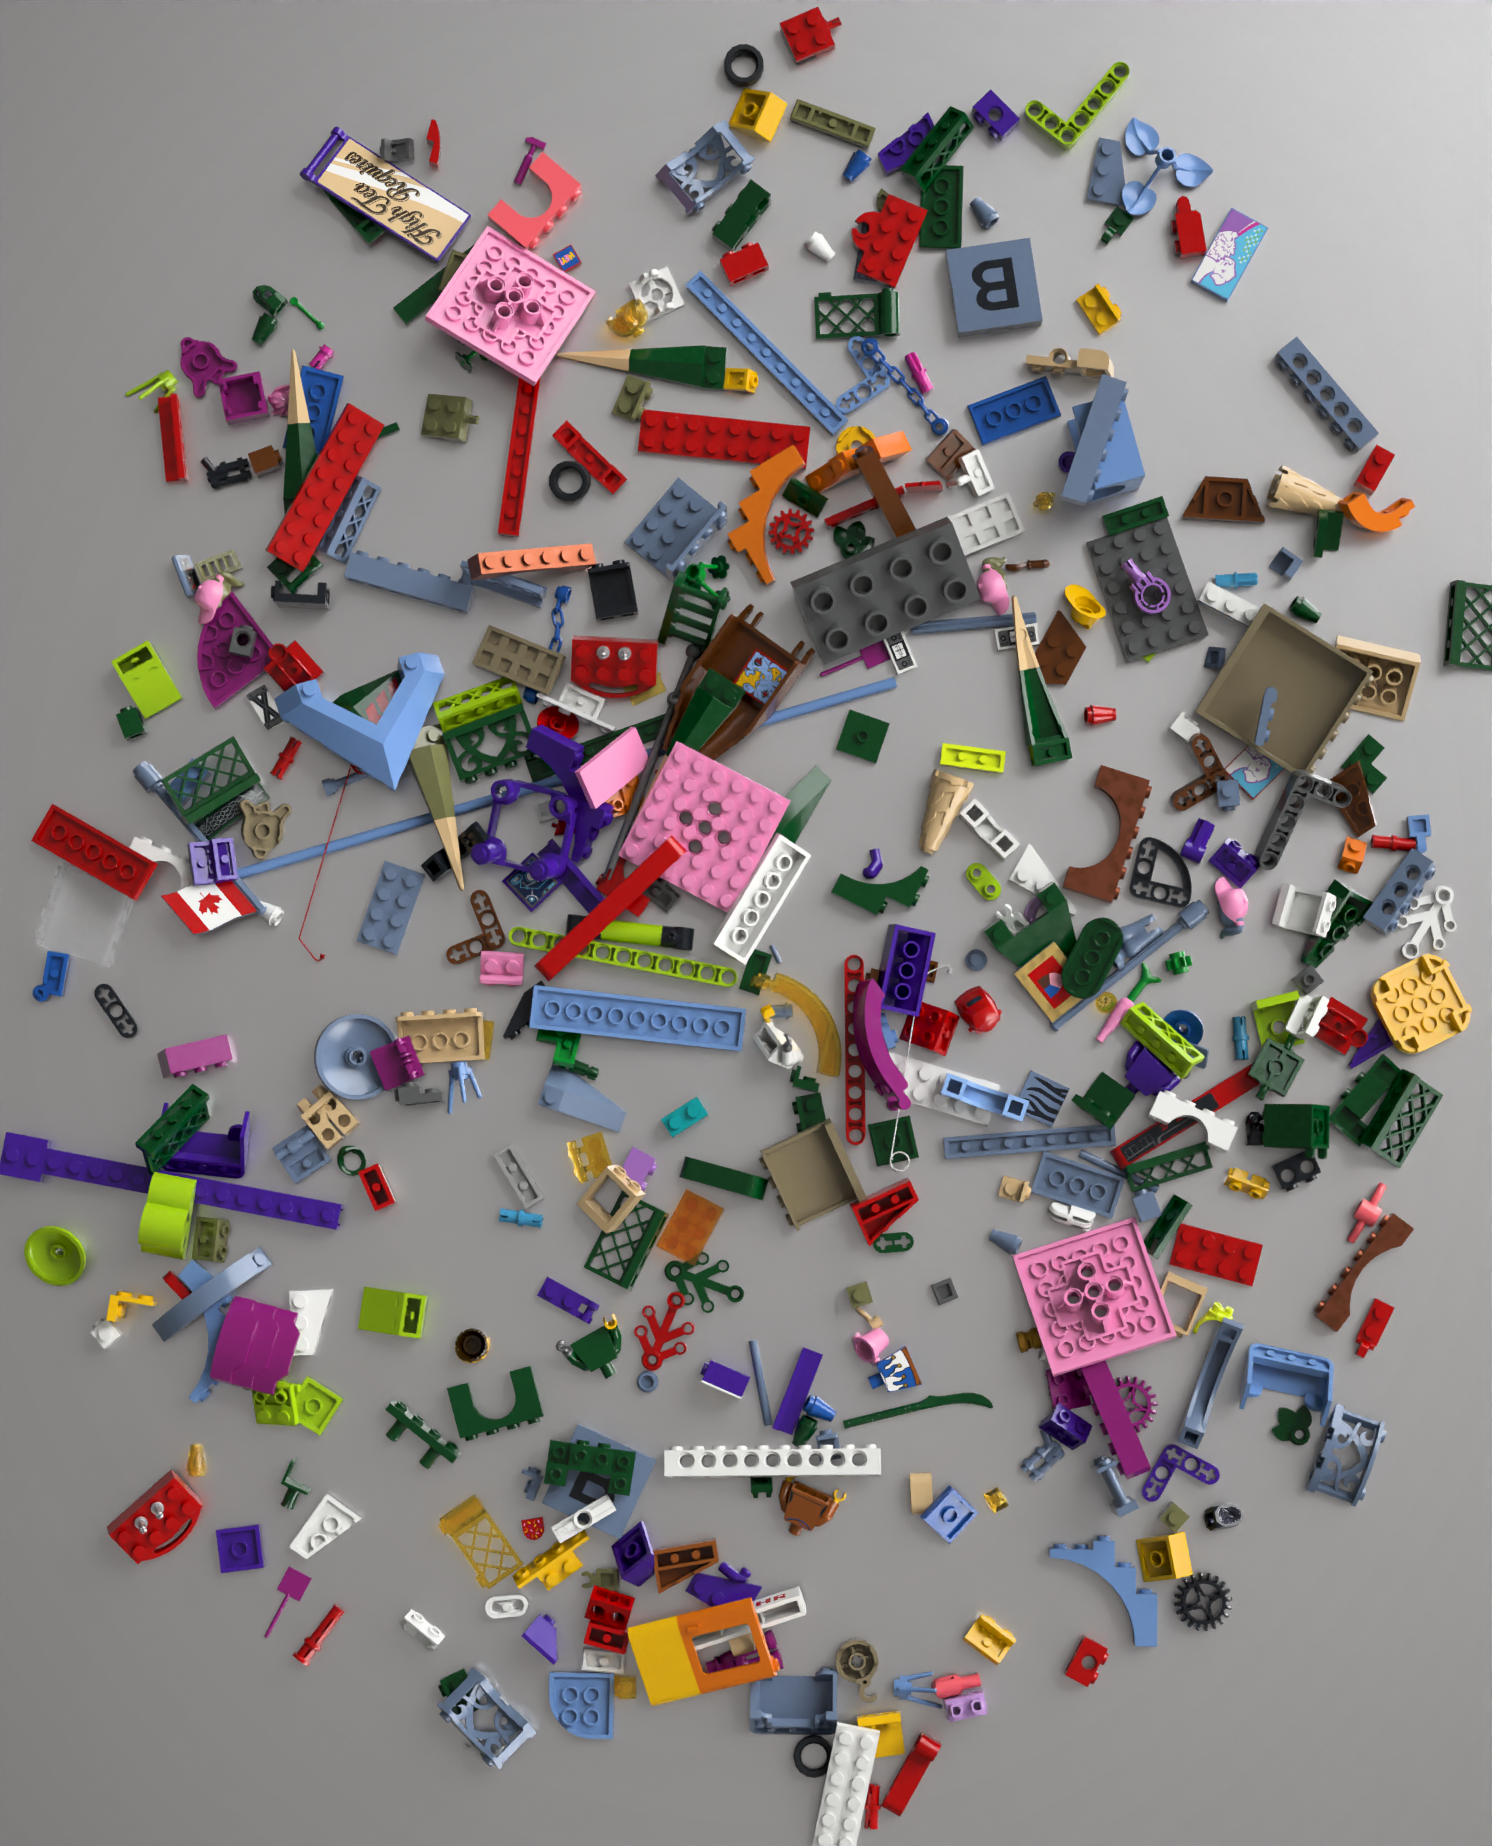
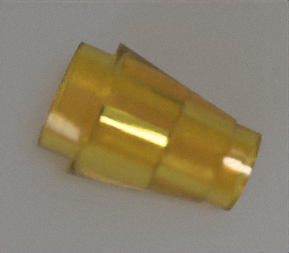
(196, 1461)

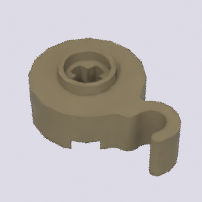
(863, 1673)

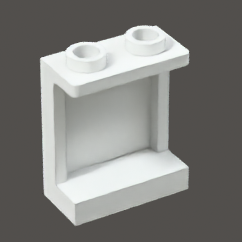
(1304, 910)

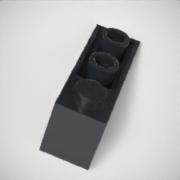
(521, 1015)

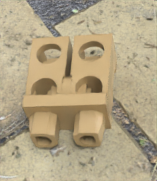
(322, 1112)

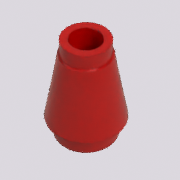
(1098, 714)

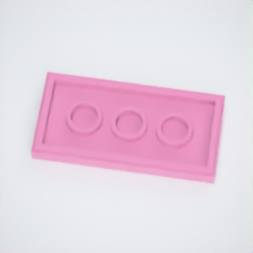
(612, 767)

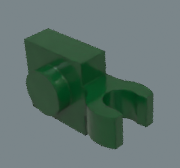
(1117, 224)

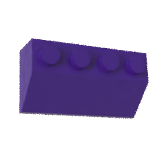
(905, 968)

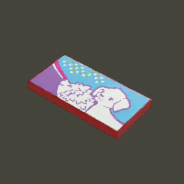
(1253, 771)

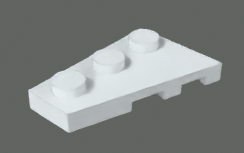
(311, 1309)

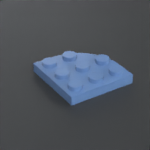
(583, 1703)

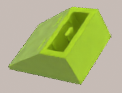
(146, 679)
(392, 1312)

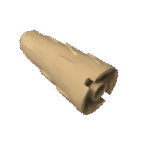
(1300, 494)
(943, 805)

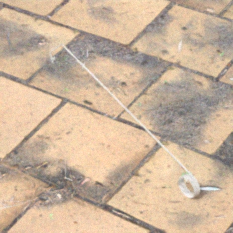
(949, 971)

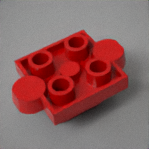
(291, 665)
(1342, 1027)

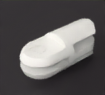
(1071, 1215)

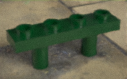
(431, 1436)

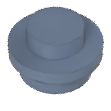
(976, 959)
(647, 1381)

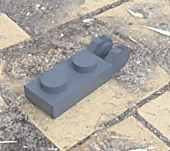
(1266, 714)

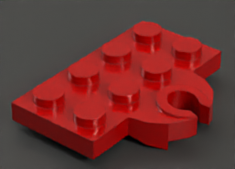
(888, 239)

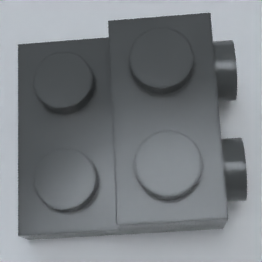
(413, 1095)

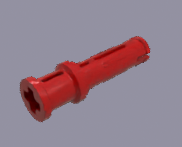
(312, 1643)

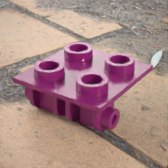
(397, 1063)
(1067, 1390)

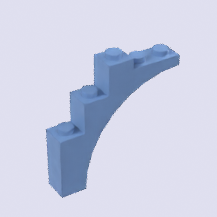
(194, 1277)
(1139, 1605)

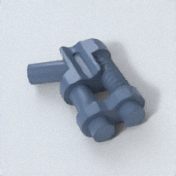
(1050, 1452)

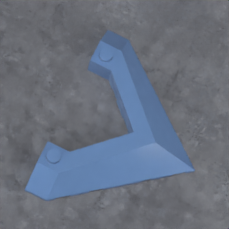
(379, 748)

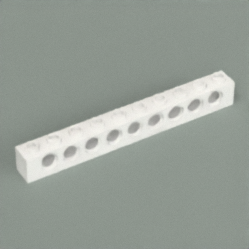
(674, 1456)

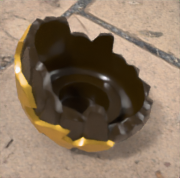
(471, 1345)

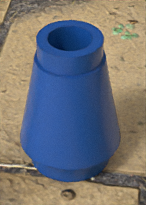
(857, 164)
(818, 1408)

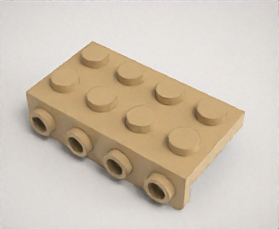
(445, 1035)

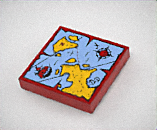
(760, 676)

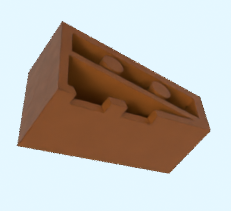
(682, 1561)

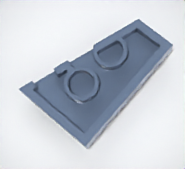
(1107, 174)

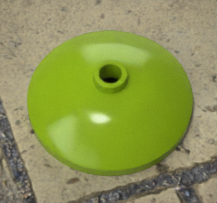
(48, 1261)

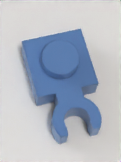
(889, 1036)

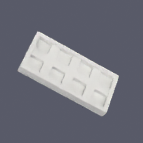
(987, 524)

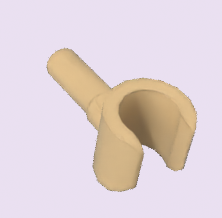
(874, 1322)

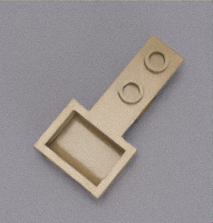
(1089, 363)

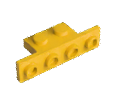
(553, 1564)

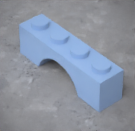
(984, 1097)

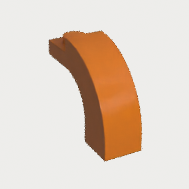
(1360, 513)

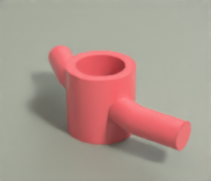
(1367, 1213)

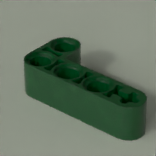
(724, 1178)

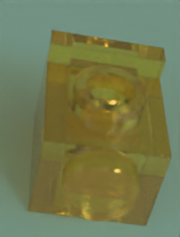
(625, 1686)

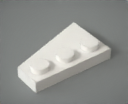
(323, 1526)

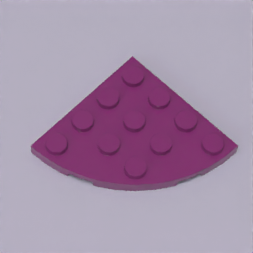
(219, 671)

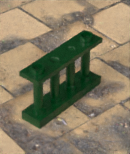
(677, 602)

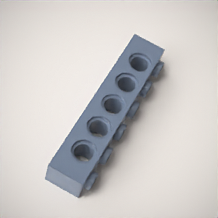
(1297, 350)

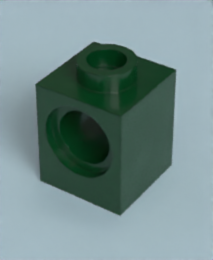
(131, 723)

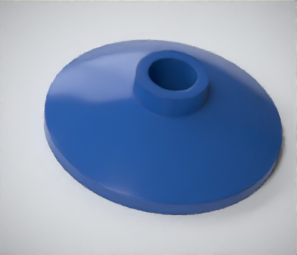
(1194, 1029)

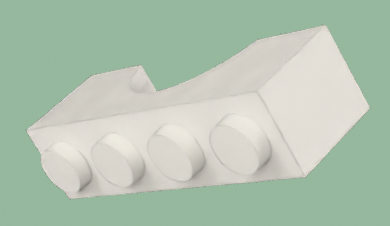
(163, 855)
(1218, 1132)

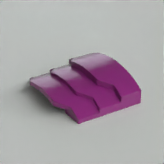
(255, 1346)

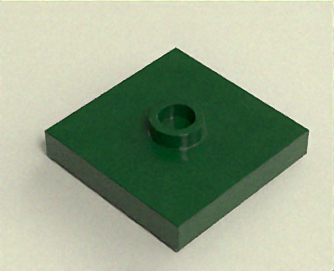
(862, 736)
(882, 1139)

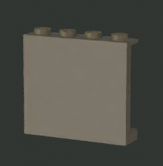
(811, 1173)

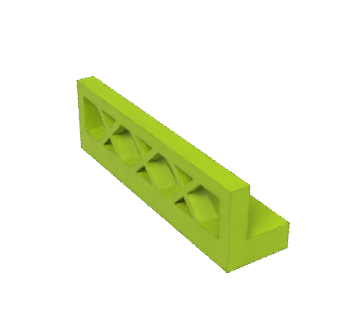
(478, 705)
(1160, 1040)

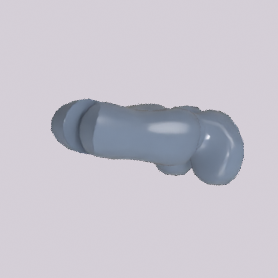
(1135, 939)

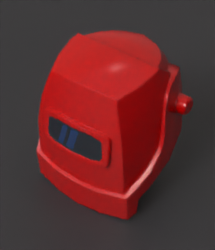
(978, 1010)

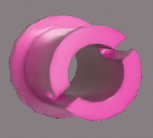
(322, 356)

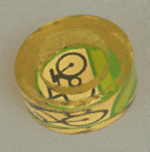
(1106, 1002)

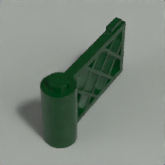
(885, 311)

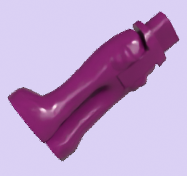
(728, 1660)

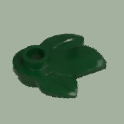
(853, 537)
(1292, 1422)

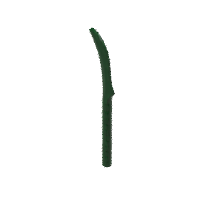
(929, 1402)

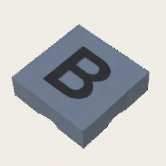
(994, 287)
(586, 1487)

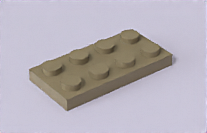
(518, 660)

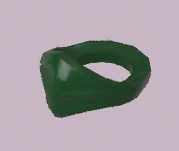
(355, 1150)

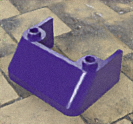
(213, 1153)

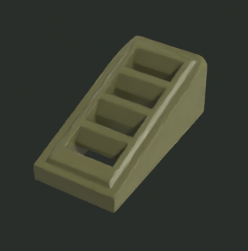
(215, 559)

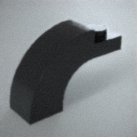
(438, 863)

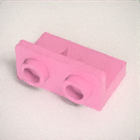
(502, 968)

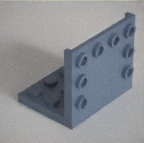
(676, 529)

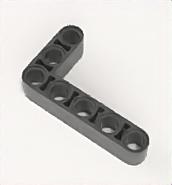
(1294, 810)

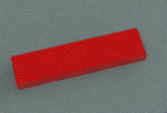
(856, 511)

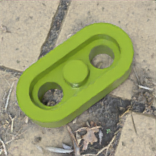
(983, 881)

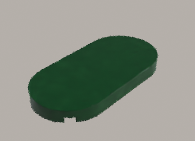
(1092, 958)

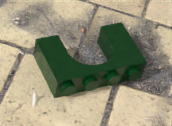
(472, 1422)

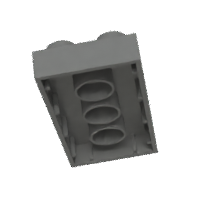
(885, 590)

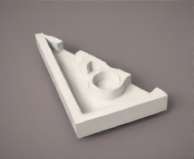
(1033, 875)

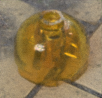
(629, 319)

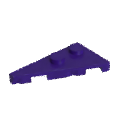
(1377, 1042)

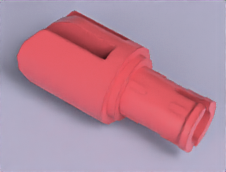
(953, 1685)

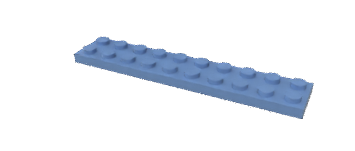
(637, 1018)

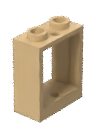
(597, 1212)
(1191, 1286)

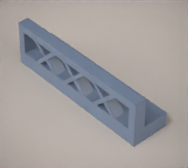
(342, 517)

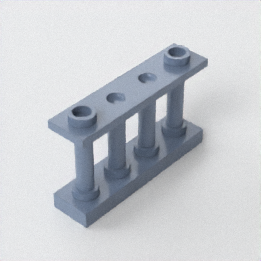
(1121, 1504)

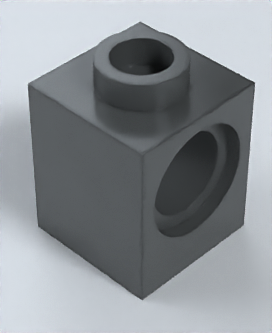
(247, 650)
(1307, 980)

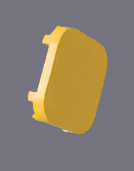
(1420, 1004)

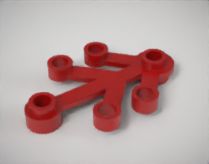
(662, 1334)

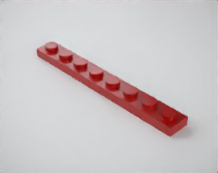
(518, 458)

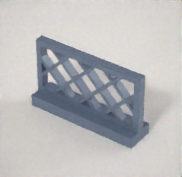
(509, 586)

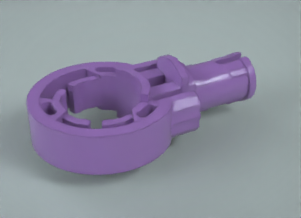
(1136, 576)

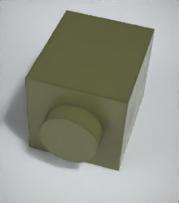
(859, 1294)
(1173, 1517)

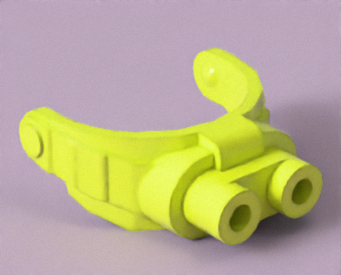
(1217, 1313)

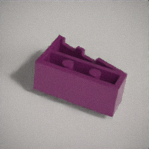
(195, 1056)

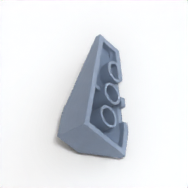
(575, 1097)

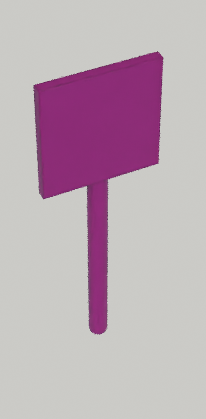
(872, 656)
(293, 1585)

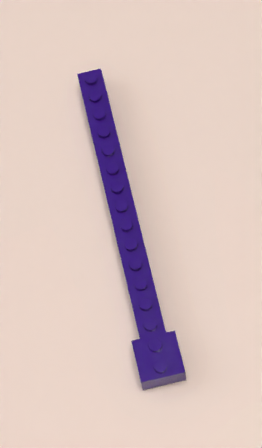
(33, 1158)

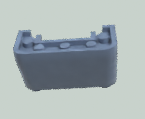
(795, 1704)

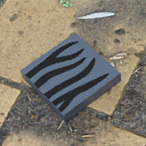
(1044, 1098)

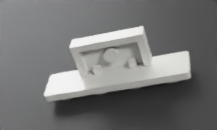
(581, 703)

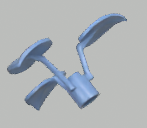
(1144, 138)

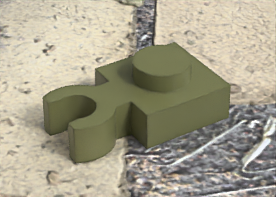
(604, 1577)

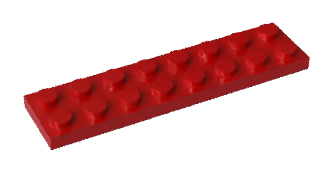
(718, 437)
(324, 487)

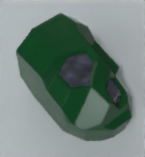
(269, 299)

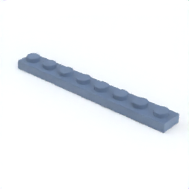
(1028, 1141)

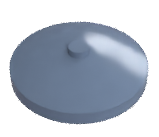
(344, 1055)

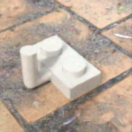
(975, 474)

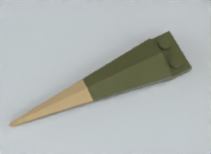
(432, 773)

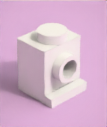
(1184, 728)

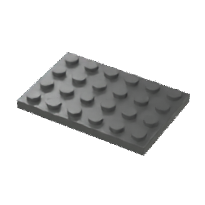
(1156, 551)

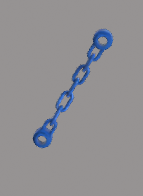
(943, 421)
(563, 595)

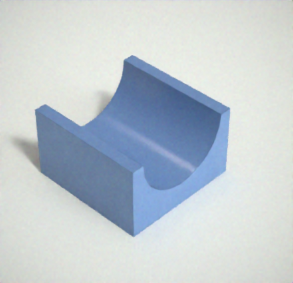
(1123, 466)

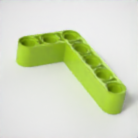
(1082, 111)

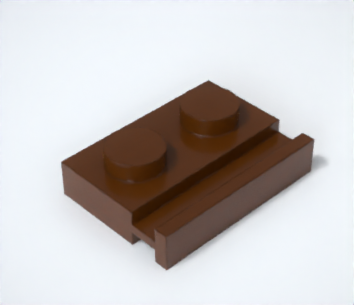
(946, 454)

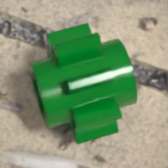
(1178, 963)

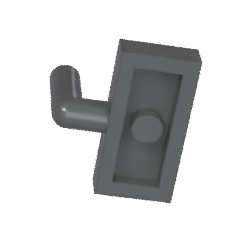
(662, 894)

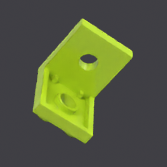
(1274, 1009)

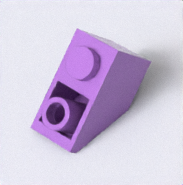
(638, 1166)

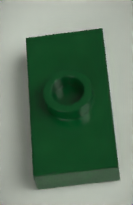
(805, 497)

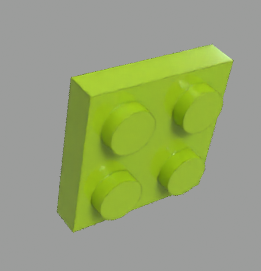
(316, 1405)

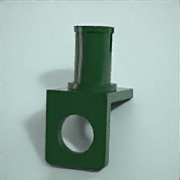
(294, 1488)

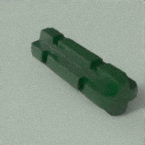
(583, 1069)

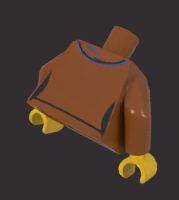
(806, 1506)

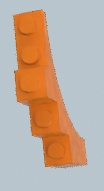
(751, 536)

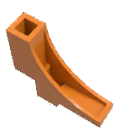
(843, 467)

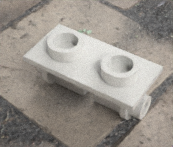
(415, 1623)

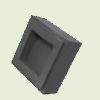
(944, 1291)

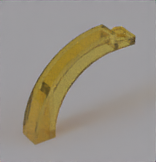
(823, 1024)

